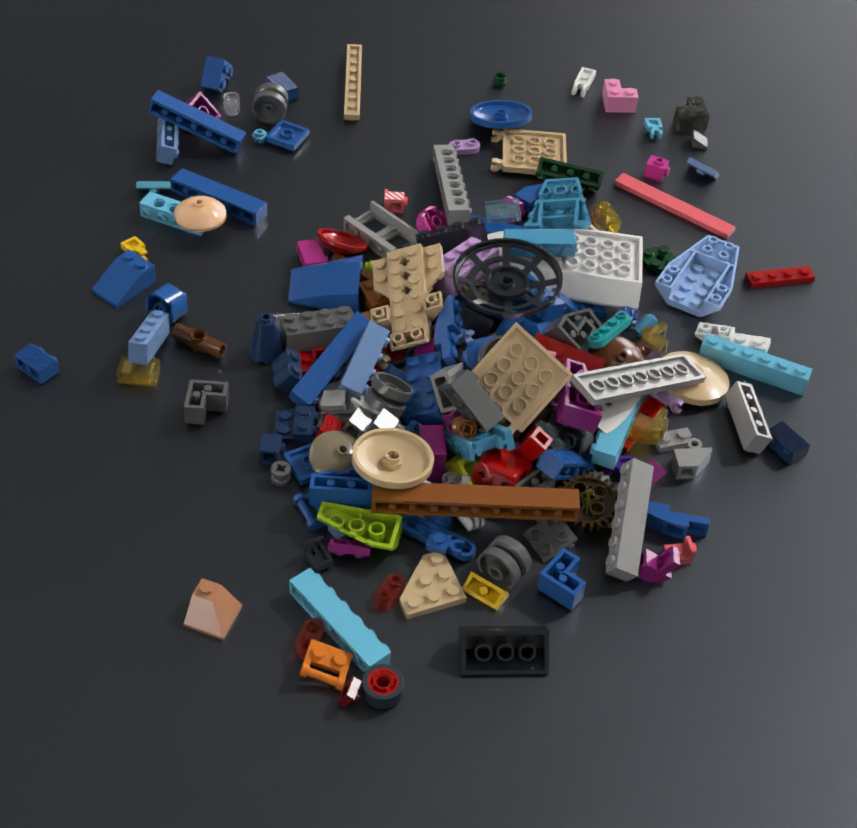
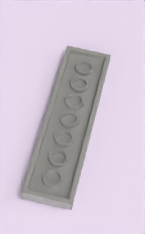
(637, 379)

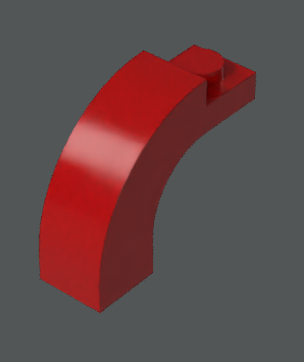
(534, 443)

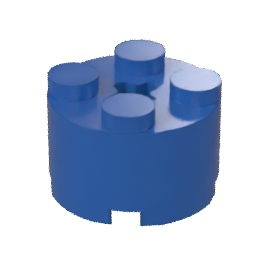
(169, 300)

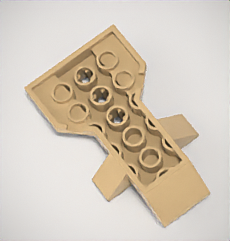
(406, 281)

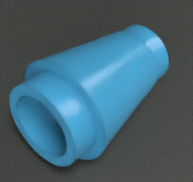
(647, 320)

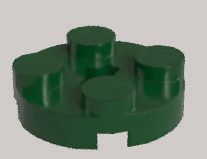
(652, 257)

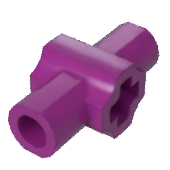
(448, 417)

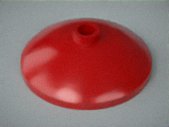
(341, 241)

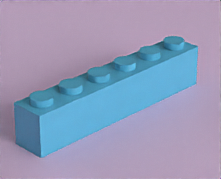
(756, 364)
(610, 445)
(338, 620)

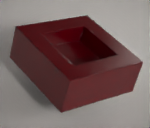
(350, 692)

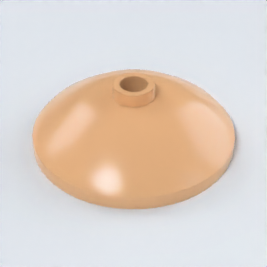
(200, 214)

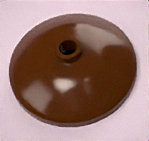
(617, 347)

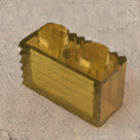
(606, 217)
(138, 373)

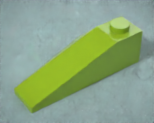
(373, 529)

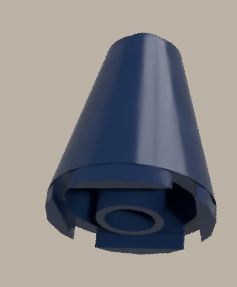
(266, 340)

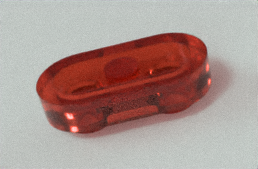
(391, 590)
(305, 635)

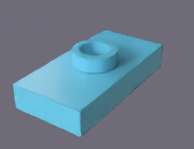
(153, 186)

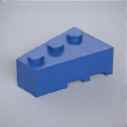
(340, 488)

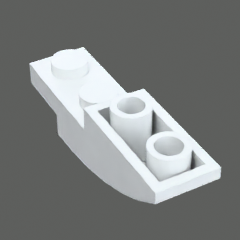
(726, 332)

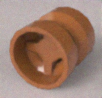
(459, 427)

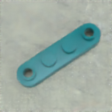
(609, 330)

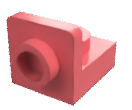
(686, 550)

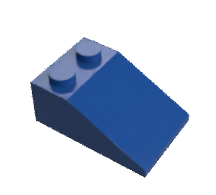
(125, 279)

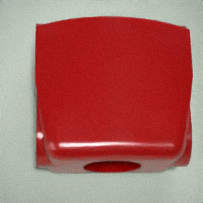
(501, 468)

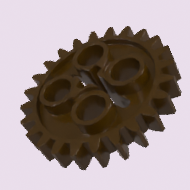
(603, 504)

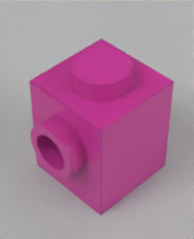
(657, 168)

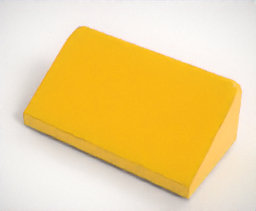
(485, 591)

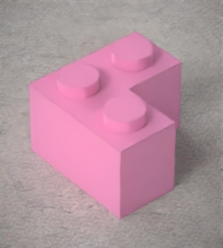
(617, 98)

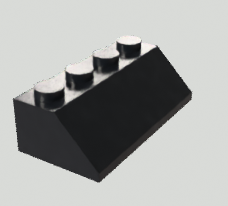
(453, 235)
(503, 650)

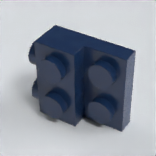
(297, 425)

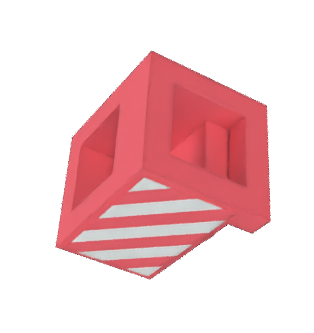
(395, 201)

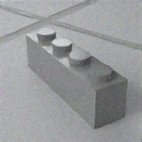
(748, 417)

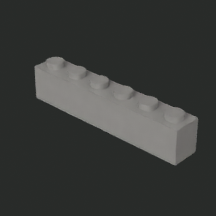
(629, 520)

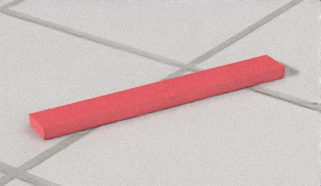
(675, 205)

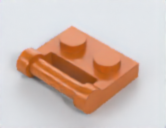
(327, 658)

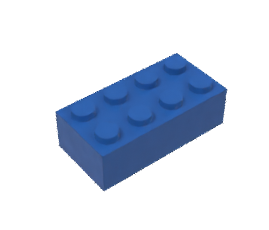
(423, 403)

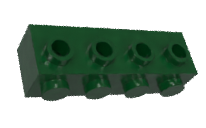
(553, 169)

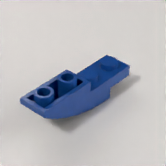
(447, 328)
(675, 523)

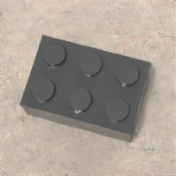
(472, 400)

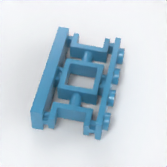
(496, 437)

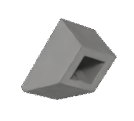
(689, 462)

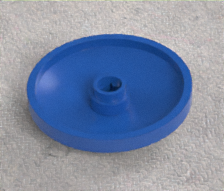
(501, 114)

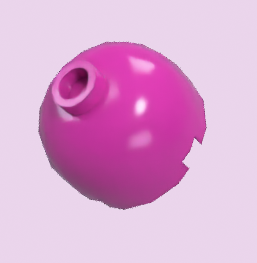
(430, 219)

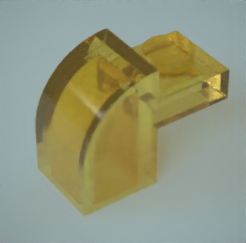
(655, 337)
(650, 430)

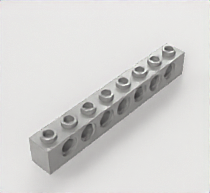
(451, 184)

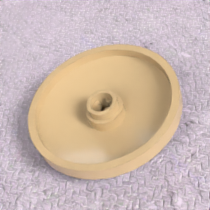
(706, 393)
(392, 458)

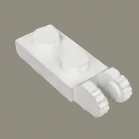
(583, 81)

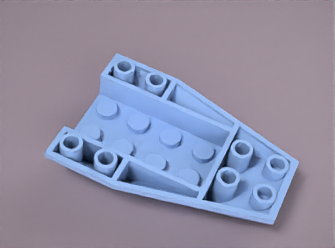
(700, 277)

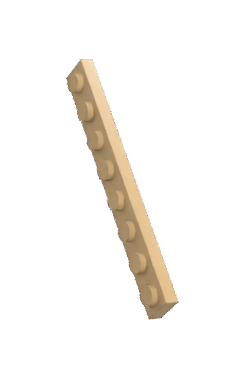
(353, 82)

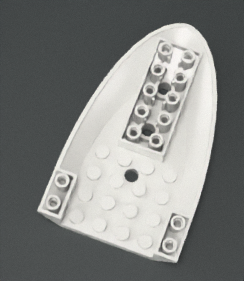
(606, 278)

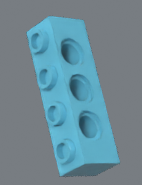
(161, 210)

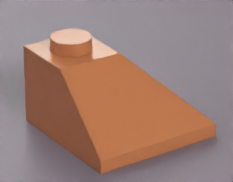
(212, 610)

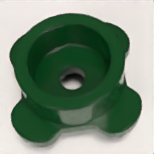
(500, 79)

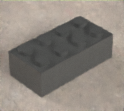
(313, 329)

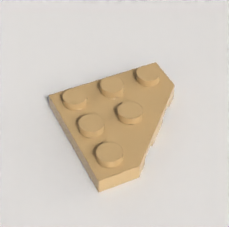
(431, 587)

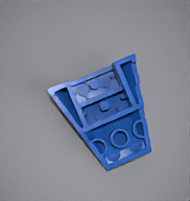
(327, 284)

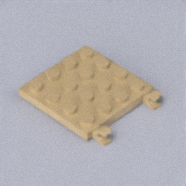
(525, 147)
(521, 376)

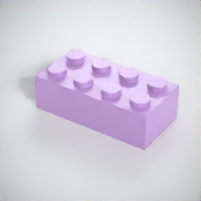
(446, 284)

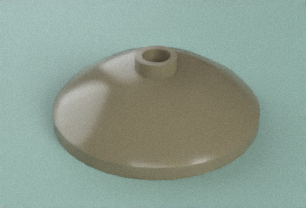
(326, 454)

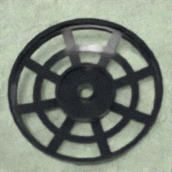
(507, 274)

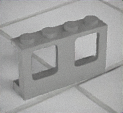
(377, 241)

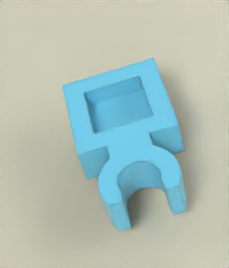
(654, 126)

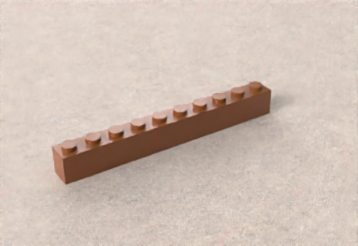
(478, 501)

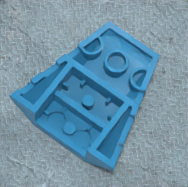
(559, 206)

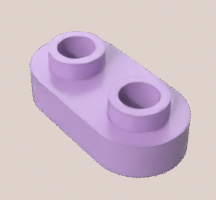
(464, 147)

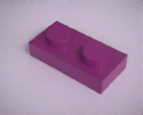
(344, 546)

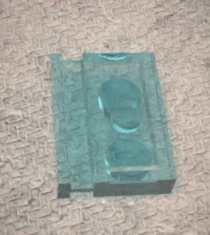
(503, 211)

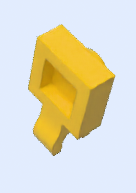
(135, 245)

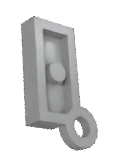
(677, 439)

